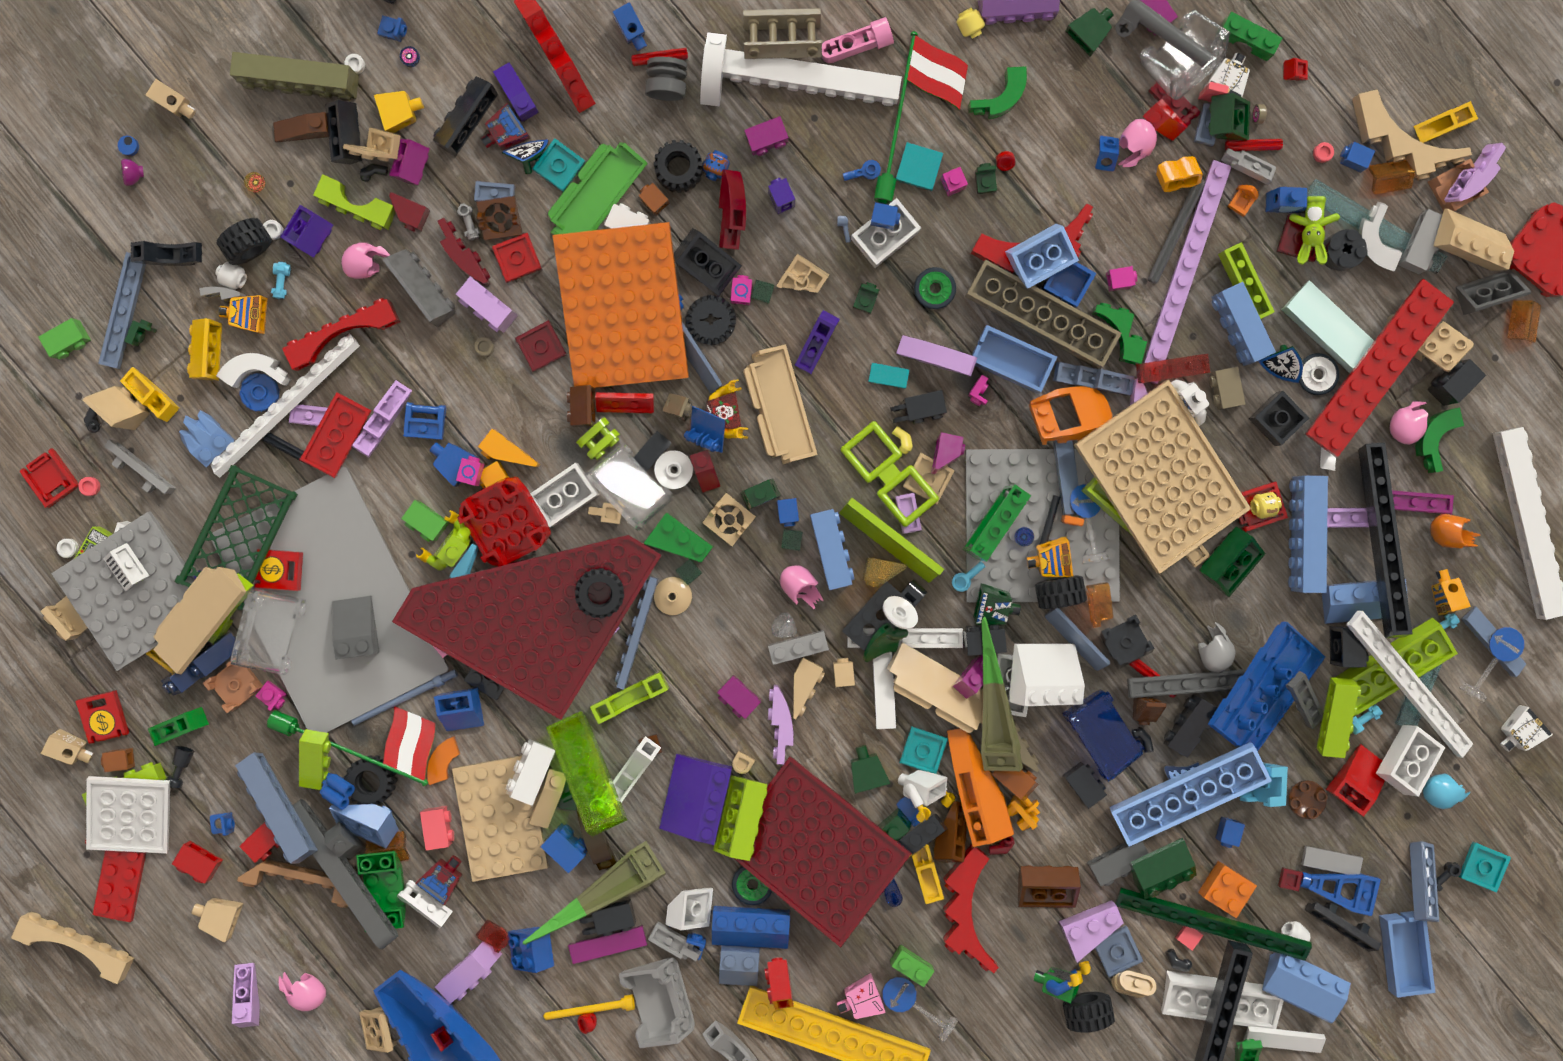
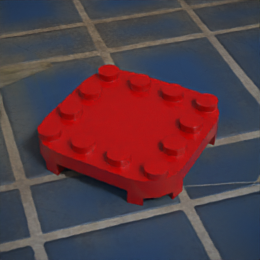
(1540, 250)
(504, 521)

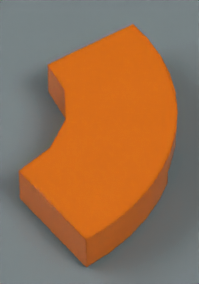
(440, 760)

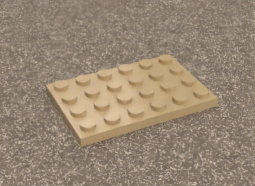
(495, 824)

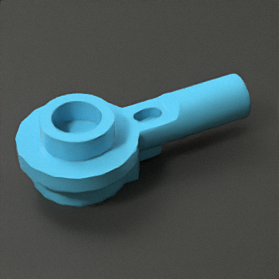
(962, 581)

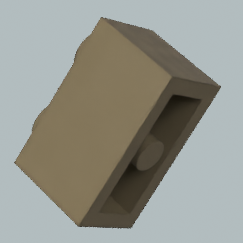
(1227, 388)

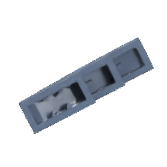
(1093, 378)

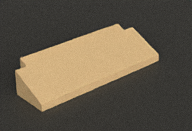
(780, 405)
(197, 616)
(932, 684)

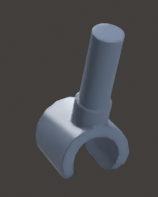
(843, 221)

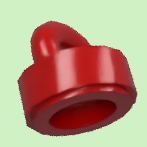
(1005, 160)
(587, 1022)

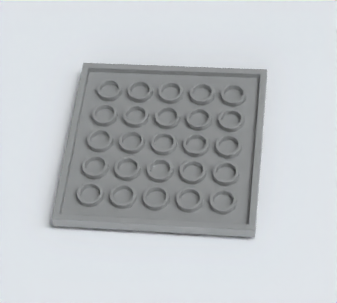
(119, 618)

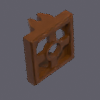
(488, 233)

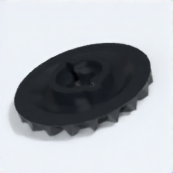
(721, 328)

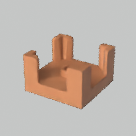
(1441, 184)
(234, 686)

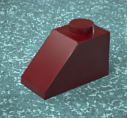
(409, 212)
(705, 470)

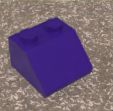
(307, 231)

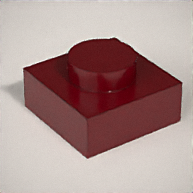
(1290, 879)

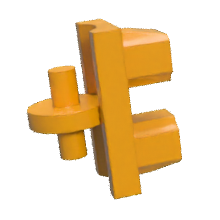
(1027, 810)

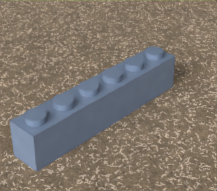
(276, 808)

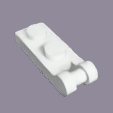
(425, 904)

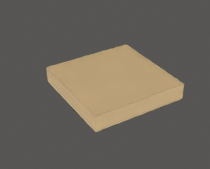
(937, 482)

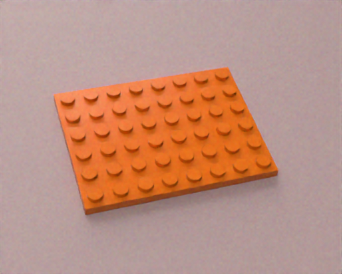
(621, 305)

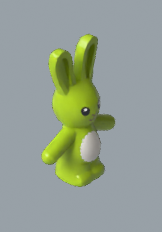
(1314, 233)

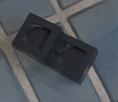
(652, 450)

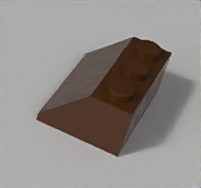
(1048, 886)

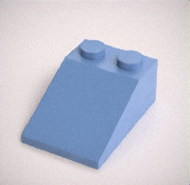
(368, 822)

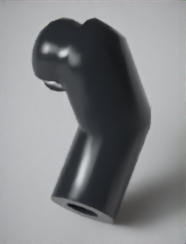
(372, 169)
(1145, 737)
(1181, 965)

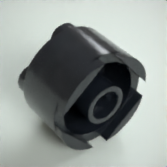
(1354, 247)

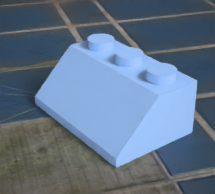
(1042, 255)

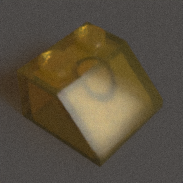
(880, 571)

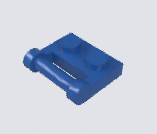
(424, 427)

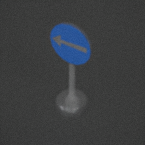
(1086, 508)
(1504, 645)
(900, 996)

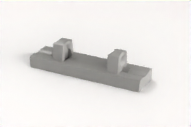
(125, 457)

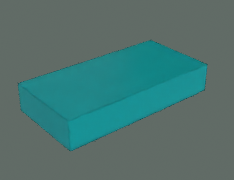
(888, 375)

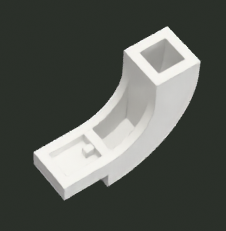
(712, 69)
(1378, 252)
(243, 365)

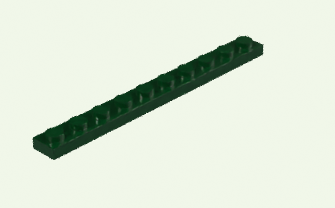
(1214, 924)

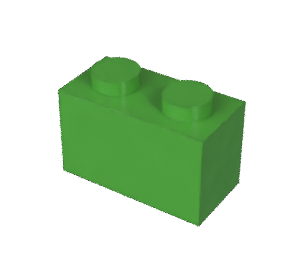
(64, 339)
(425, 521)
(912, 965)

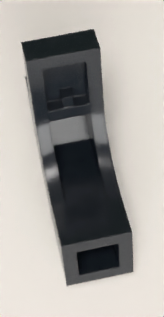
(166, 254)

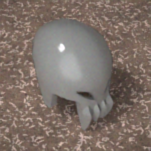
(1219, 653)

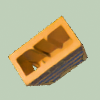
(246, 313)
(1052, 558)
(1449, 594)

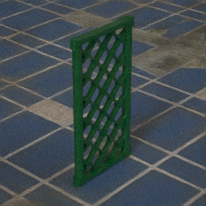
(233, 472)

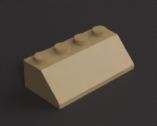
(1473, 241)

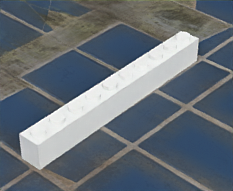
(813, 78)
(1530, 522)

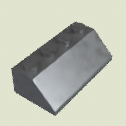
(420, 286)

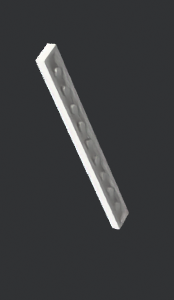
(284, 405)
(1409, 683)

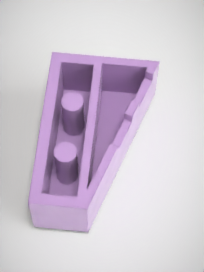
(486, 305)
(1090, 928)

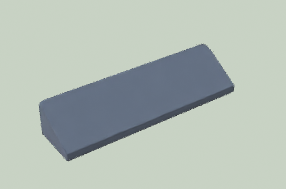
(700, 363)
(1066, 473)
(1483, 630)
(1075, 636)
(1424, 881)

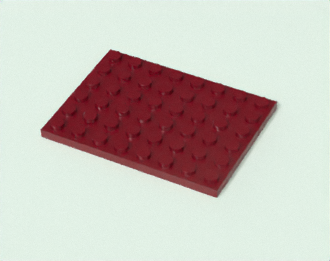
(821, 852)

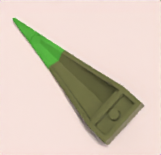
(999, 736)
(626, 877)

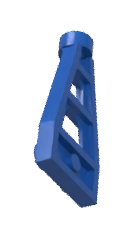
(1364, 895)

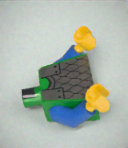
(1062, 983)

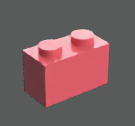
(437, 827)

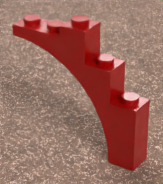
(555, 53)
(994, 250)
(962, 935)

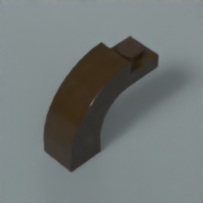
(598, 848)

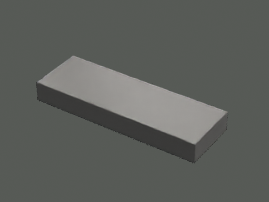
(1331, 860)

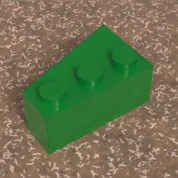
(678, 539)

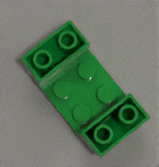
(384, 880)

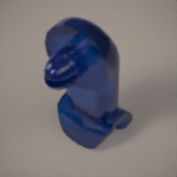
(893, 895)

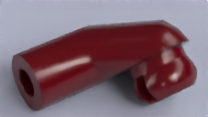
(1003, 847)

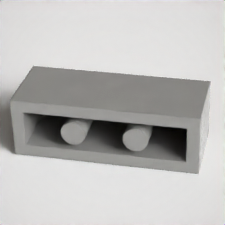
(1420, 247)
(798, 647)

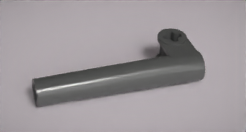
(1140, 13)

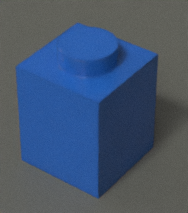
(1356, 156)
(885, 216)
(788, 511)
(1229, 832)

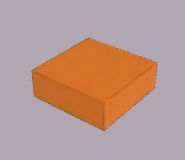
(1072, 520)

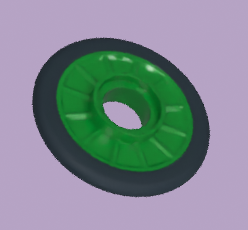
(923, 291)
(744, 893)

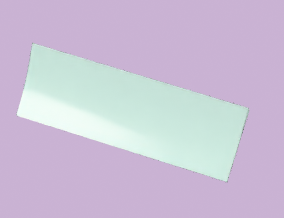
(1328, 326)

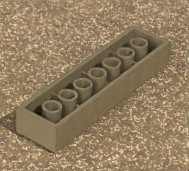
(1043, 315)

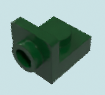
(986, 178)
(866, 297)
(136, 332)

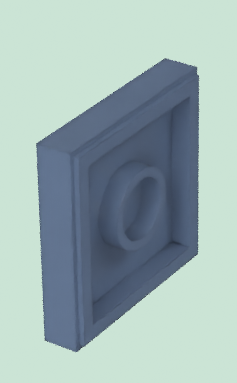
(1118, 952)

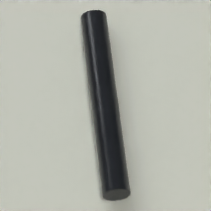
(1050, 519)

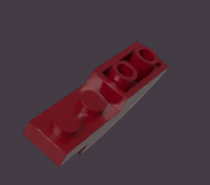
(733, 203)
(465, 259)

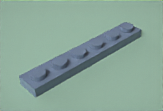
(122, 312)
(634, 639)

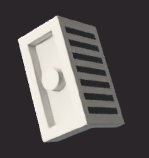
(125, 566)

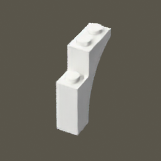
(635, 767)

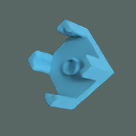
(1272, 793)

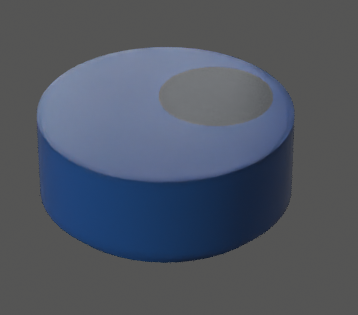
(128, 145)

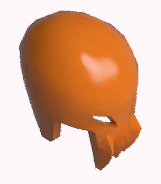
(1448, 532)

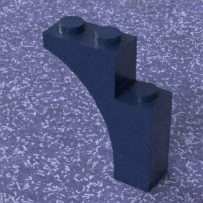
(200, 665)

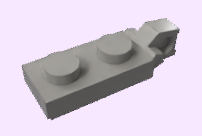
(1249, 165)
(673, 942)

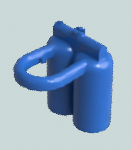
(336, 790)

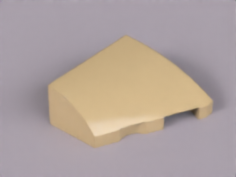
(803, 276)

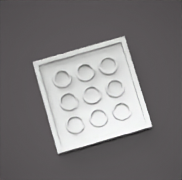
(127, 814)

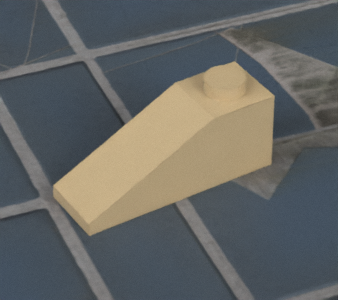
(547, 798)

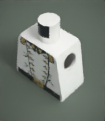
(1231, 74)
(1523, 730)

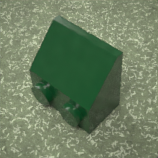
(1229, 117)

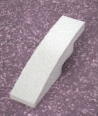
(884, 692)

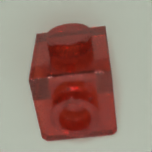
(493, 935)

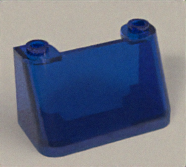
(1104, 734)

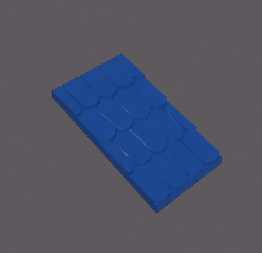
(1261, 694)

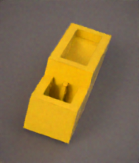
(1446, 122)
(149, 394)
(927, 875)

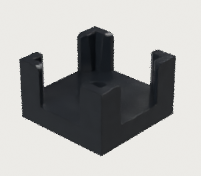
(1126, 642)

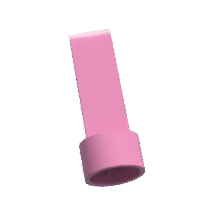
(877, 34)

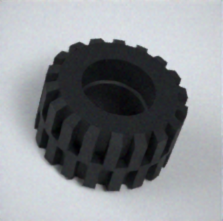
(674, 150)
(244, 241)
(1060, 592)
(587, 605)
(364, 795)
(1089, 1012)

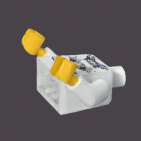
(925, 789)

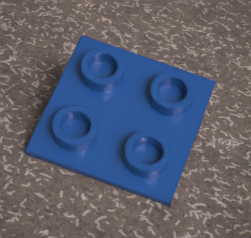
(706, 430)

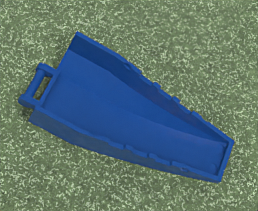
(420, 1011)

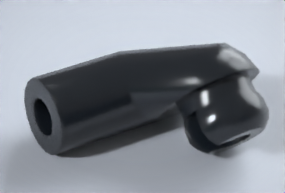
(91, 421)

